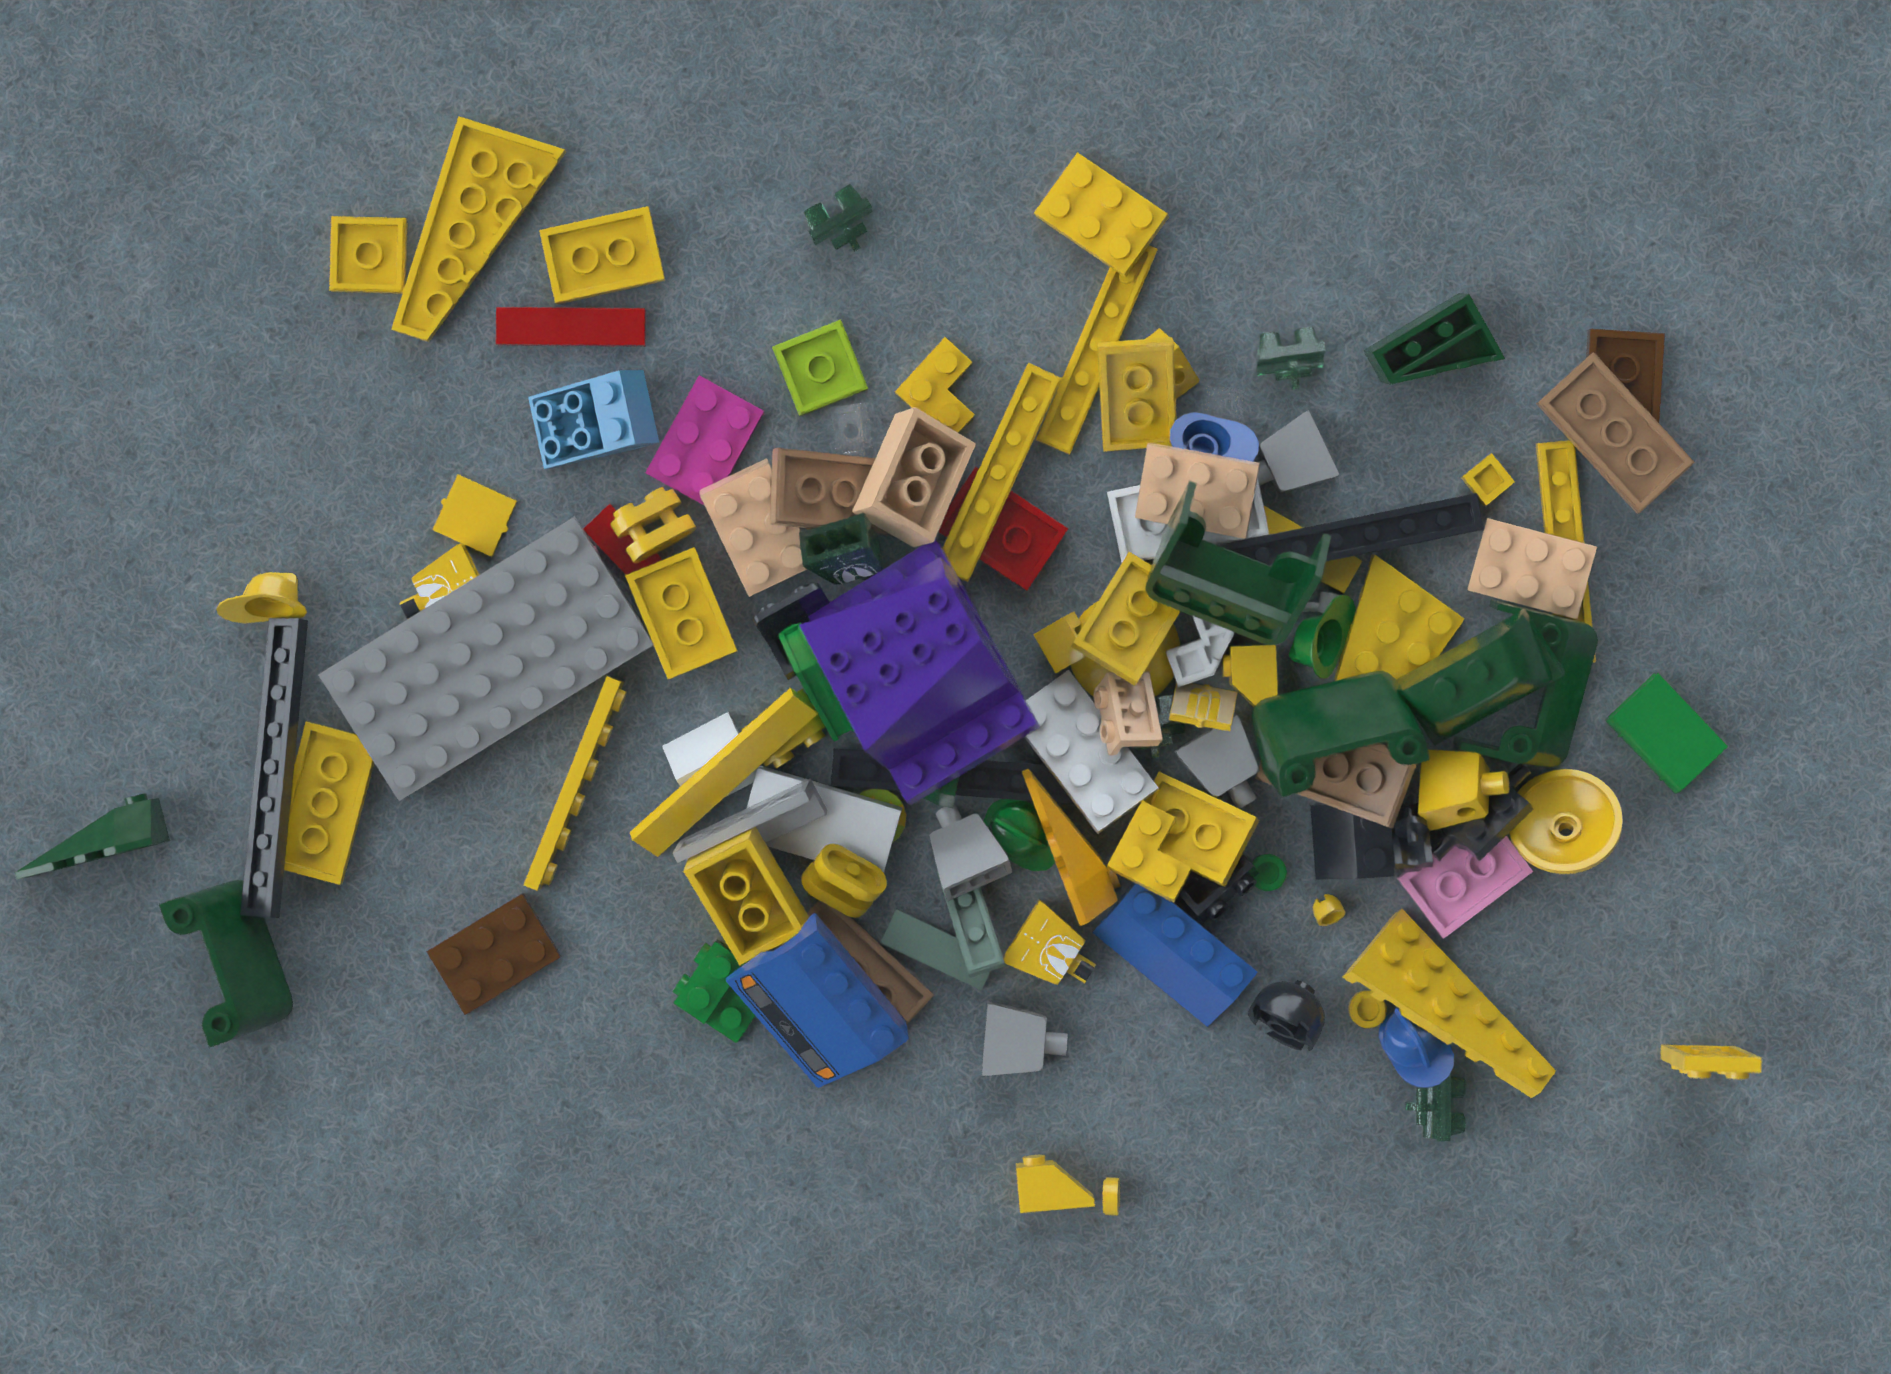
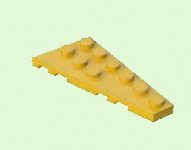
(476, 202)
(1395, 625)
(1438, 997)

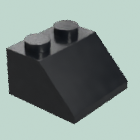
(1349, 845)

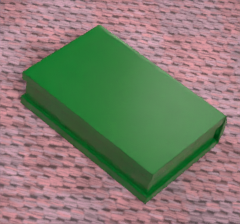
(814, 681)
(1666, 733)

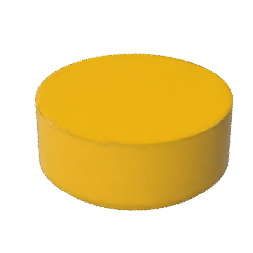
(1366, 1010)
(1111, 1196)

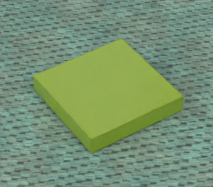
(820, 368)

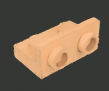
(1127, 713)

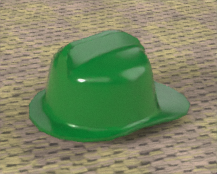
(1322, 638)
(1020, 834)

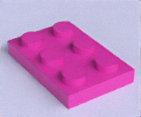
(704, 439)

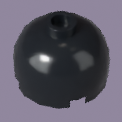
(1290, 1012)

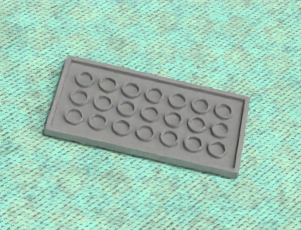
(486, 658)

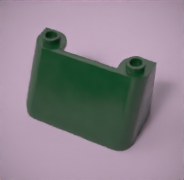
(1333, 720)
(241, 959)

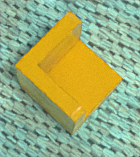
(1057, 641)

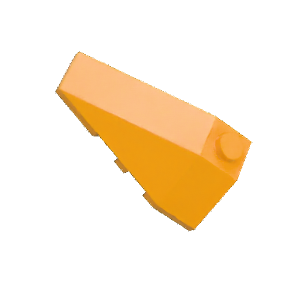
(1081, 868)

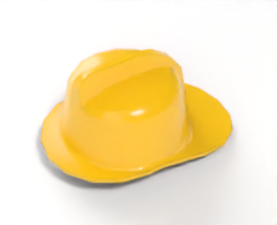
(264, 598)

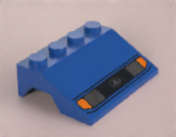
(820, 1004)

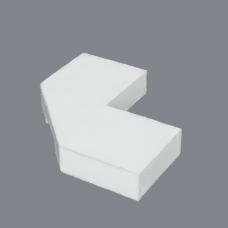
(1200, 657)

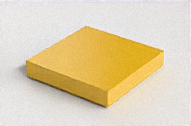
(368, 254)

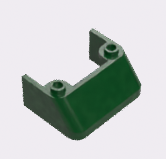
(1228, 586)
(1550, 739)

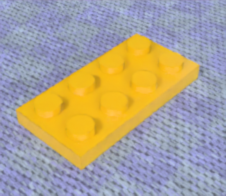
(326, 802)

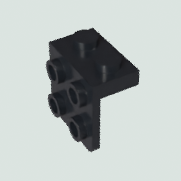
(790, 611)

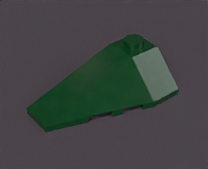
(117, 832)

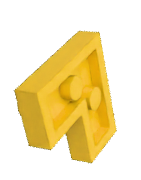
(930, 382)
(1139, 854)

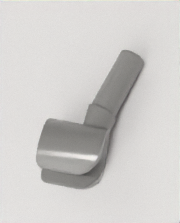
(1324, 600)

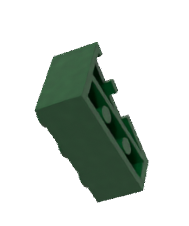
(1434, 343)

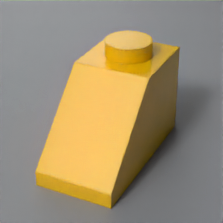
(1252, 671)
(1048, 1187)

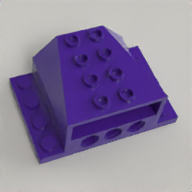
(919, 673)

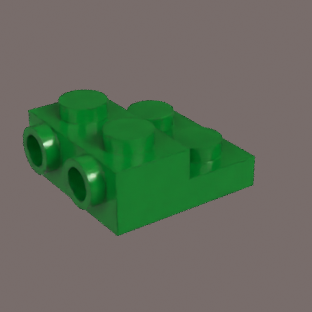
(709, 995)

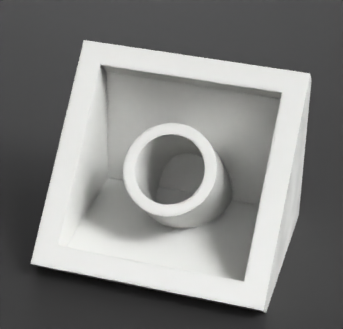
(698, 746)

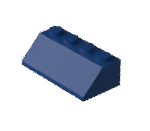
(1175, 952)

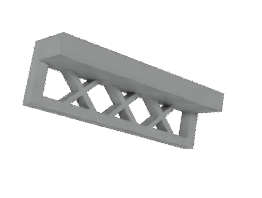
(771, 817)

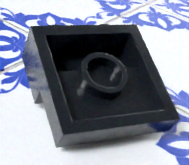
(1209, 898)

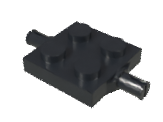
(1485, 833)

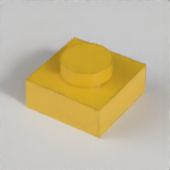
(1487, 479)

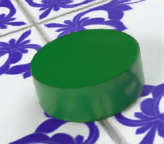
(1271, 872)

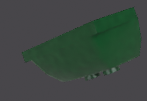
(1480, 677)

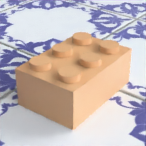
(914, 477)
(741, 516)

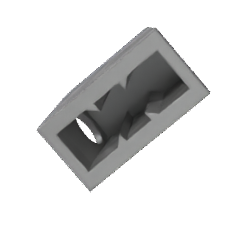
(1295, 456)
(1222, 762)
(966, 853)
(1017, 1040)

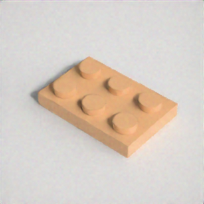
(1221, 494)
(1532, 568)

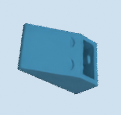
(594, 418)

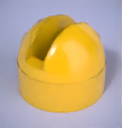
(1328, 910)

